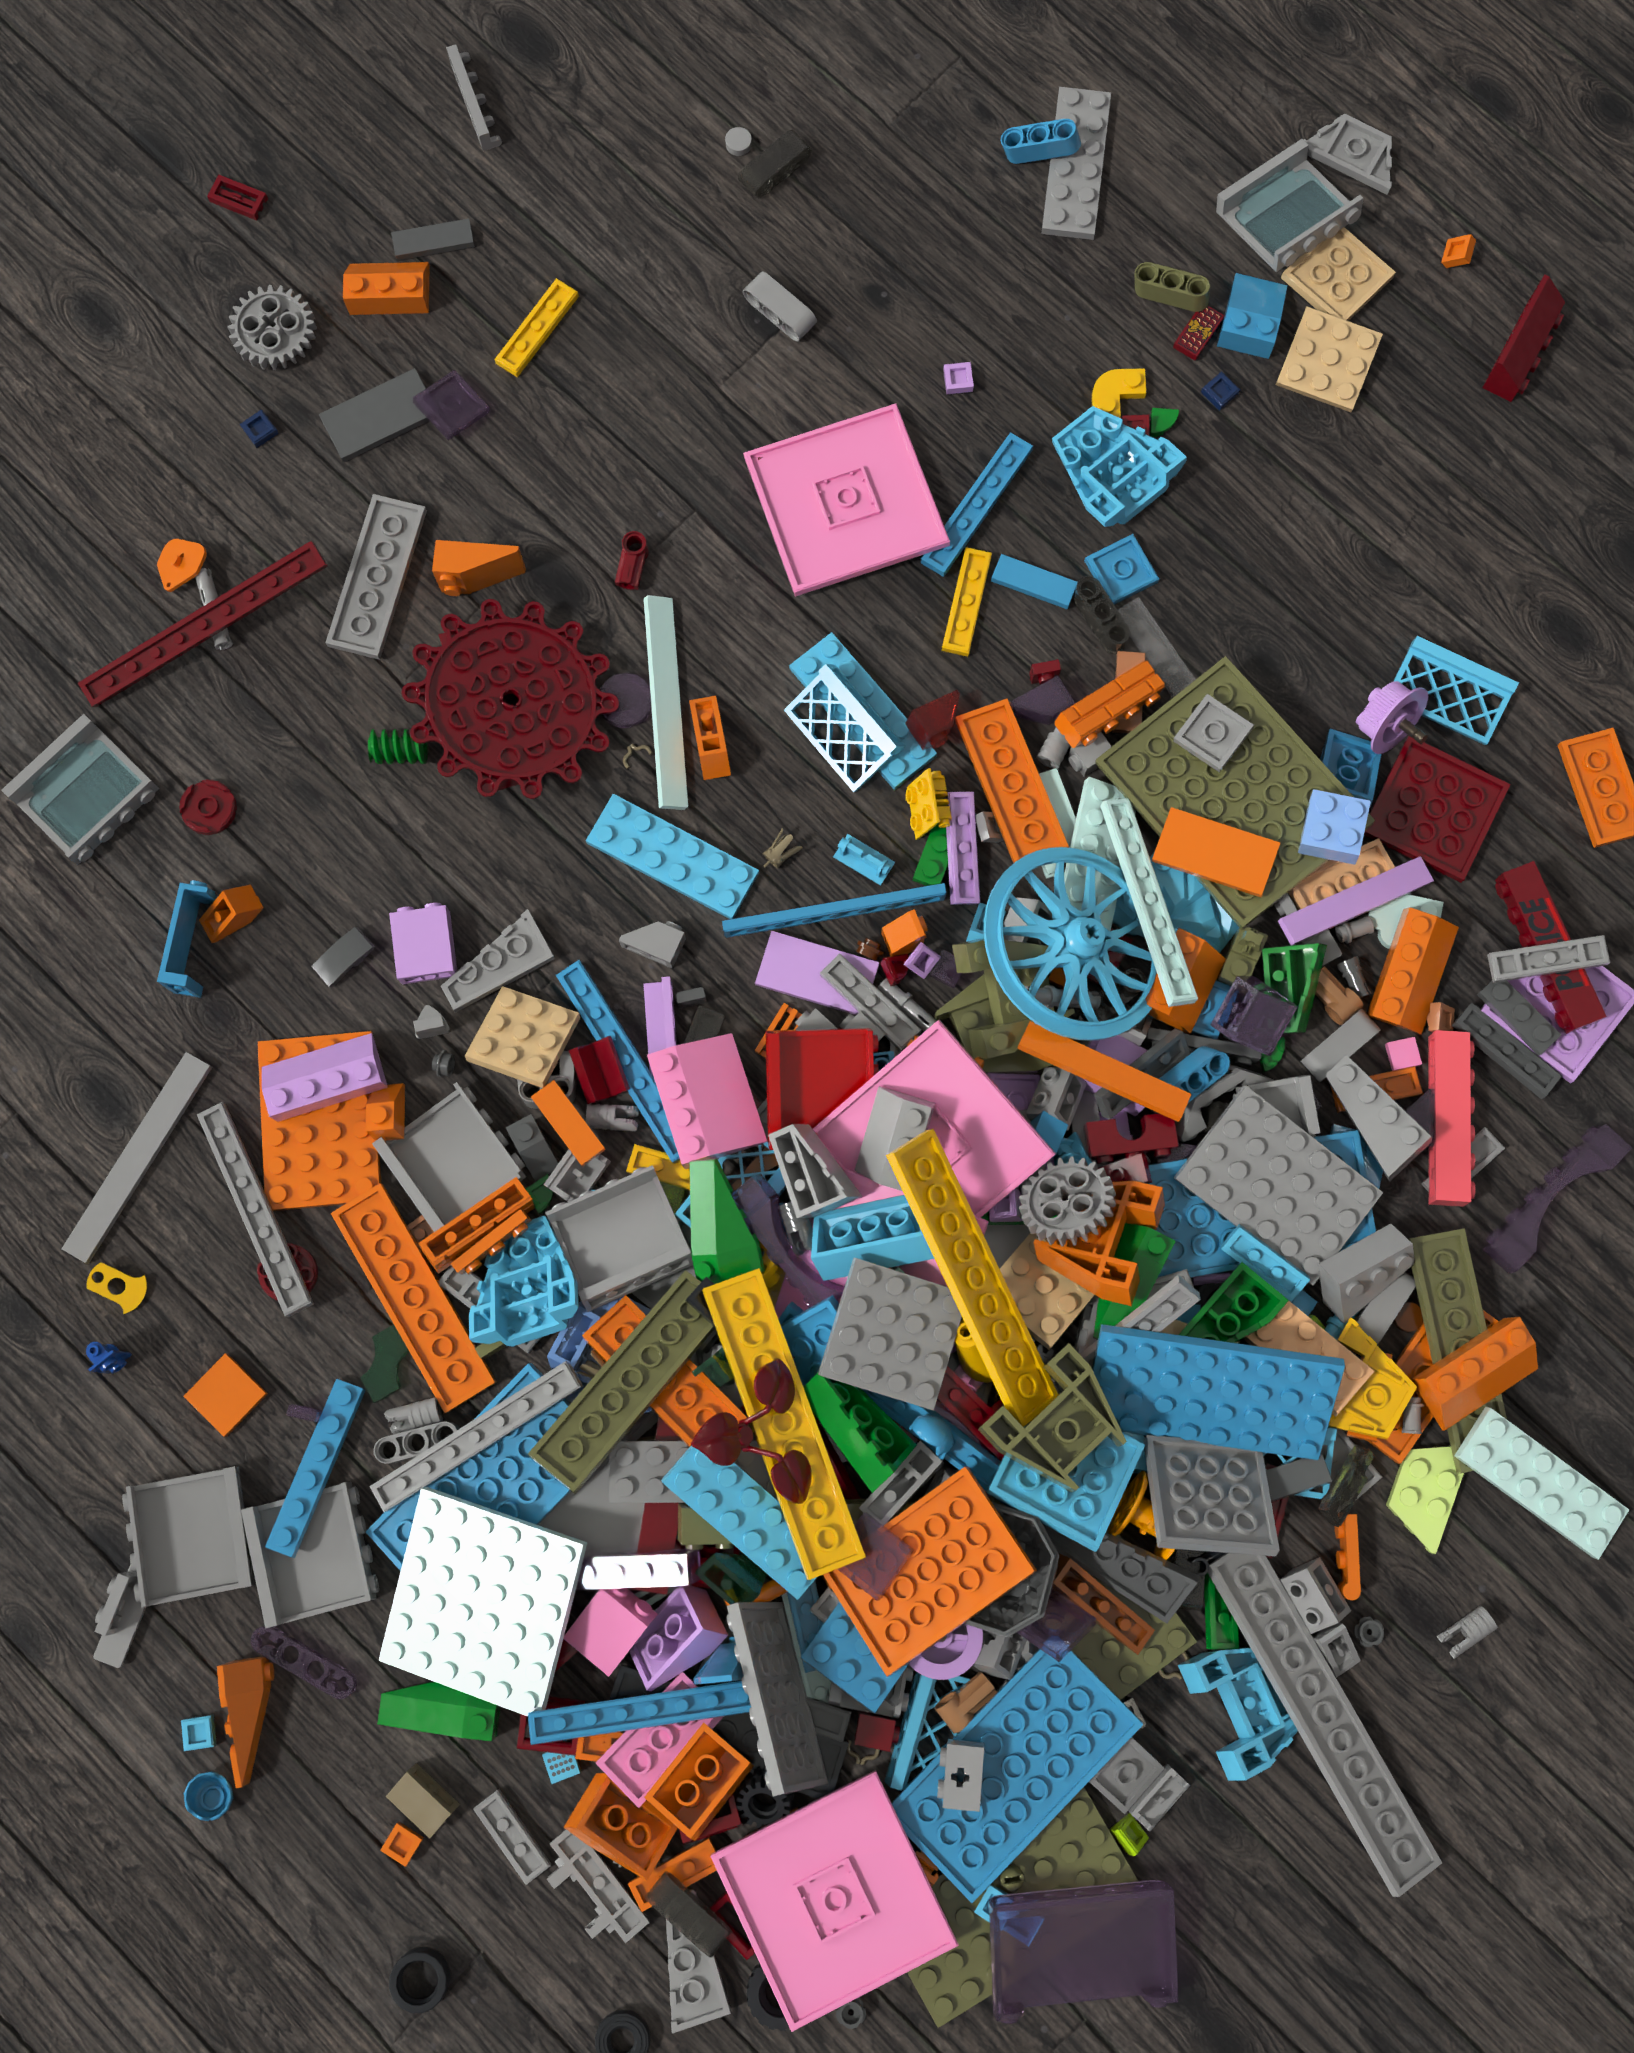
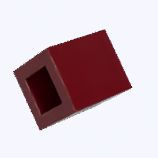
(876, 1731)

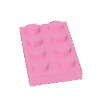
(644, 1754)

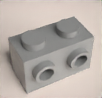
(1057, 1094)
(1315, 1595)

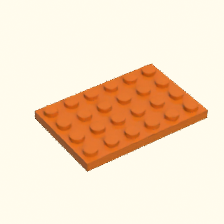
(321, 1153)
(957, 1569)

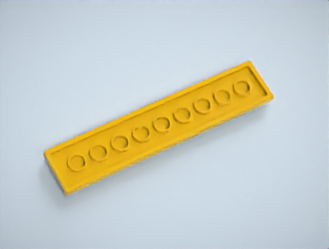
(973, 1276)
(751, 1339)

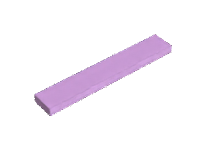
(1355, 901)

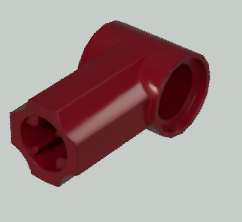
(631, 562)

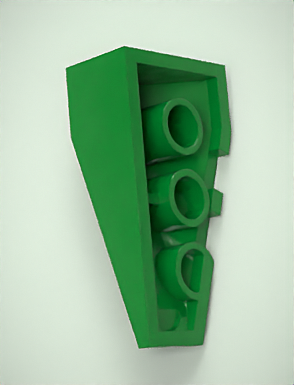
(719, 1234)
(1150, 1252)
(1236, 1308)
(439, 1711)

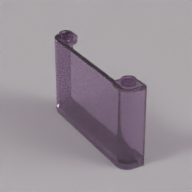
(1082, 1946)

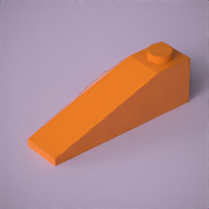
(245, 1692)

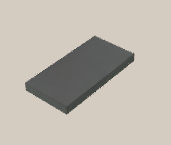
(375, 416)

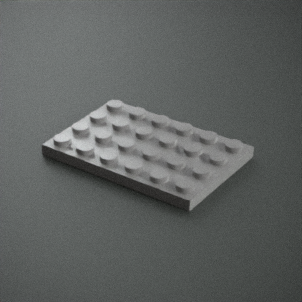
(1278, 1183)
(776, 1697)

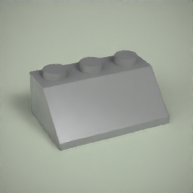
(892, 1123)

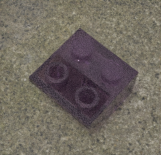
(1254, 1014)

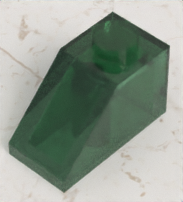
(732, 1577)

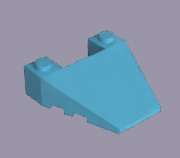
(1251, 1705)

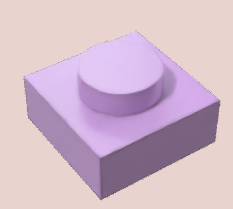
(958, 378)

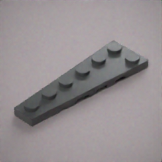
(1132, 1571)

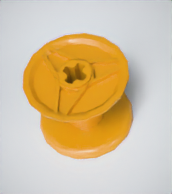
(1138, 1511)

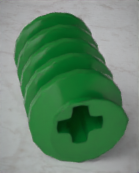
(396, 748)

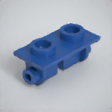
(106, 1358)

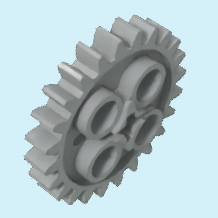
(272, 327)
(1067, 1201)

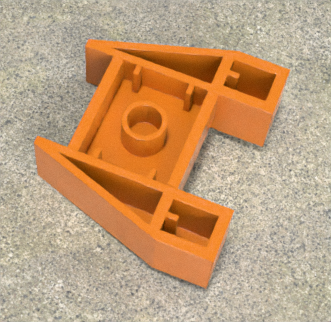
(1093, 1261)

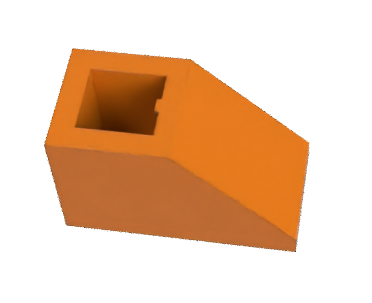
(904, 933)

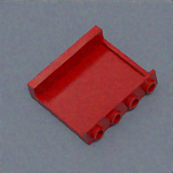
(815, 1072)

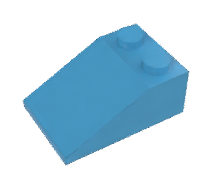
(1252, 316)
(1352, 763)

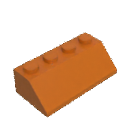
(1412, 970)
(1477, 1371)

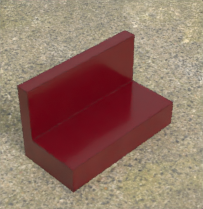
(599, 1070)

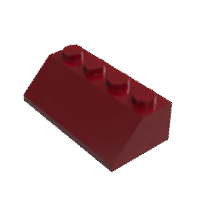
(1526, 340)

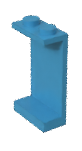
(180, 937)

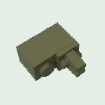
(1242, 955)

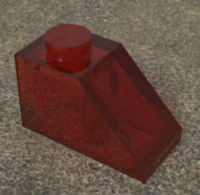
(934, 720)

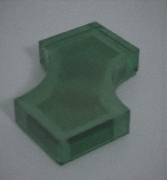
(382, 1376)

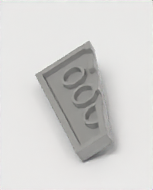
(695, 1983)

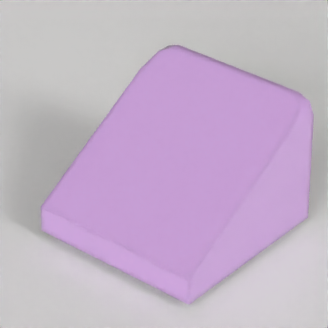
(922, 960)
(1007, 1209)

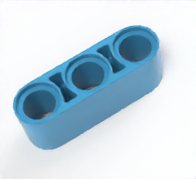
(1041, 141)
(1196, 1072)

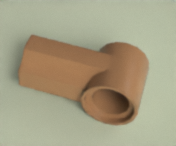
(1339, 1001)
(959, 1707)

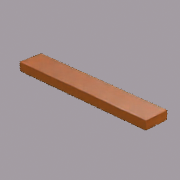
(1104, 1071)

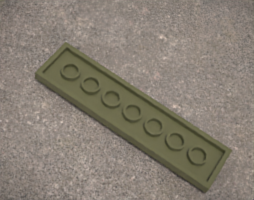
(1450, 1310)
(623, 1387)

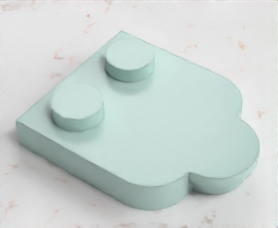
(1388, 915)

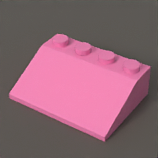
(707, 1099)

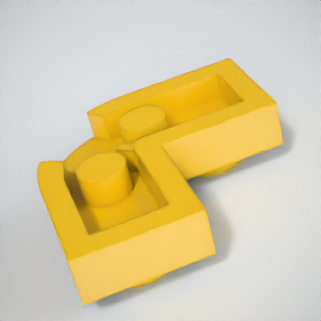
(1118, 385)

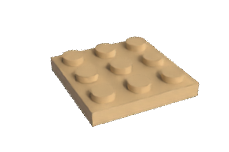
(1338, 275)
(1329, 359)
(522, 1037)
(1042, 1295)

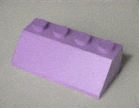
(322, 1078)

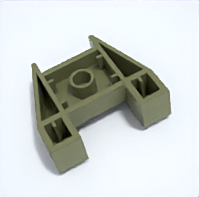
(973, 1010)
(1008, 1020)
(1064, 1429)

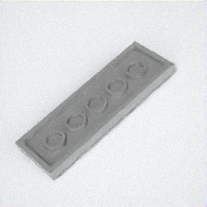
(1076, 178)
(376, 576)
(641, 1465)

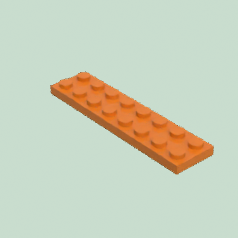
(413, 1298)

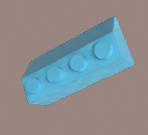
(872, 1231)

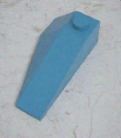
(721, 1666)

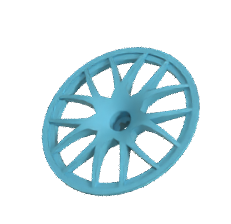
(1066, 945)

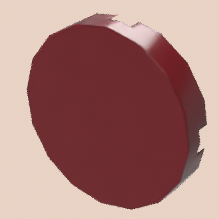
(208, 807)

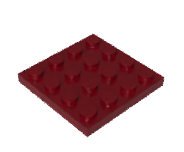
(1436, 808)

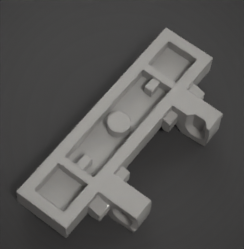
(614, 1904)

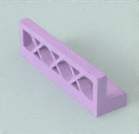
(660, 1015)

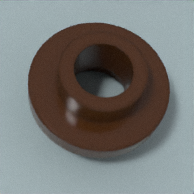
(869, 949)

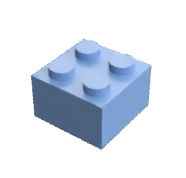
(1334, 827)

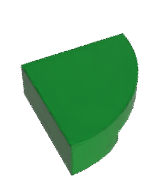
(1162, 420)
(1270, 1061)
(540, 1194)

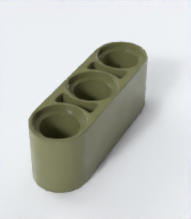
(1184, 284)

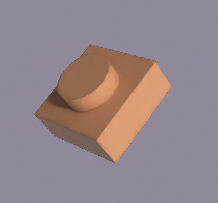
(1440, 1017)

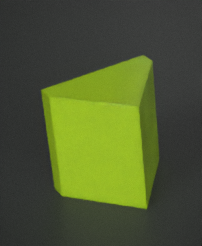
(1129, 1835)

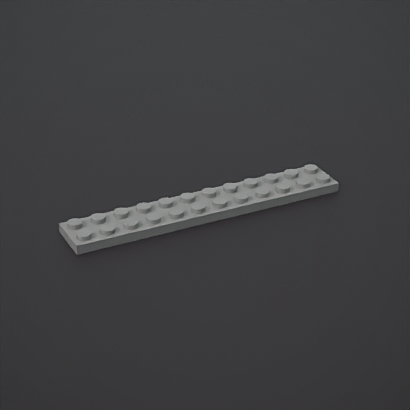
(1325, 1720)

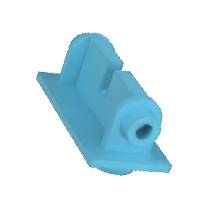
(863, 859)

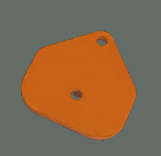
(180, 562)

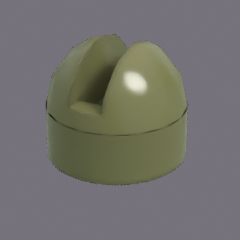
(1012, 1871)

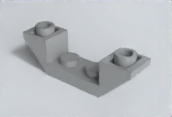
(1192, 1119)

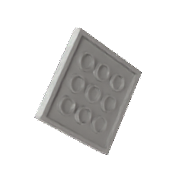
(892, 1334)
(1209, 1497)

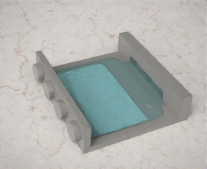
(1286, 207)
(80, 789)

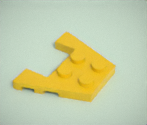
(1382, 1397)

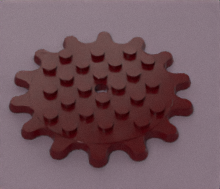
(503, 658)

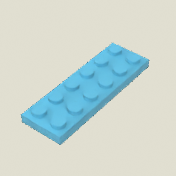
(831, 651)
(672, 856)
(741, 1513)

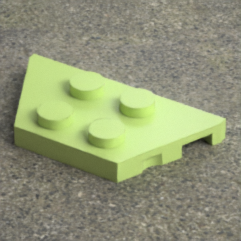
(1425, 1493)

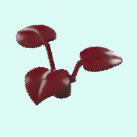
(723, 1437)

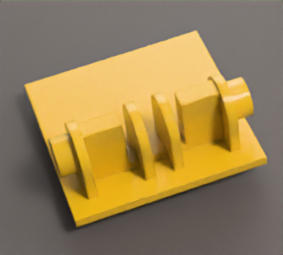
(927, 804)

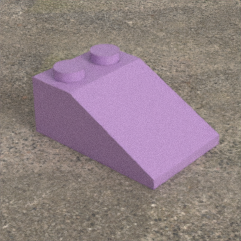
(678, 1636)

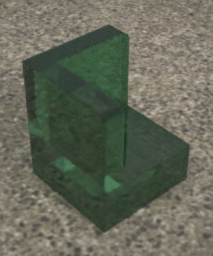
(716, 1368)

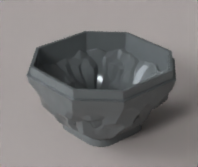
(1029, 1598)

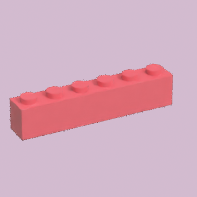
(1451, 1156)

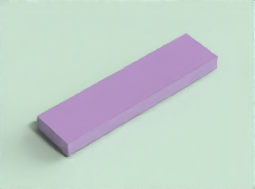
(962, 849)

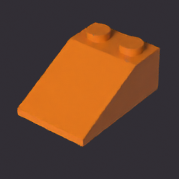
(474, 566)
(619, 1828)

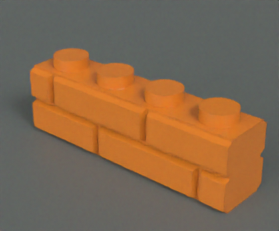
(1109, 705)
(474, 1224)

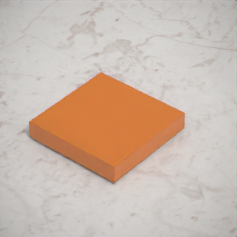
(225, 1395)

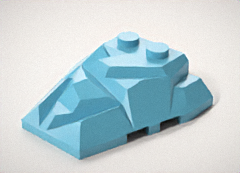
(1115, 465)
(1188, 906)
(525, 1290)

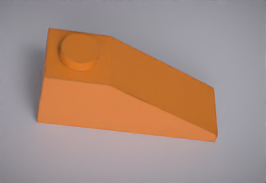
(710, 737)

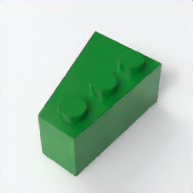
(1295, 975)

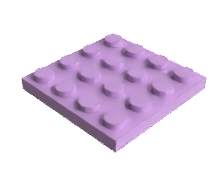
(1575, 1050)

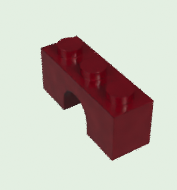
(1106, 1143)

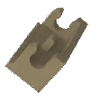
(422, 1800)

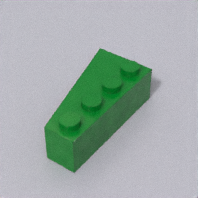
(859, 1429)

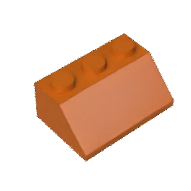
(386, 288)
(1204, 967)
(699, 1782)

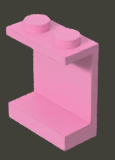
(610, 1627)

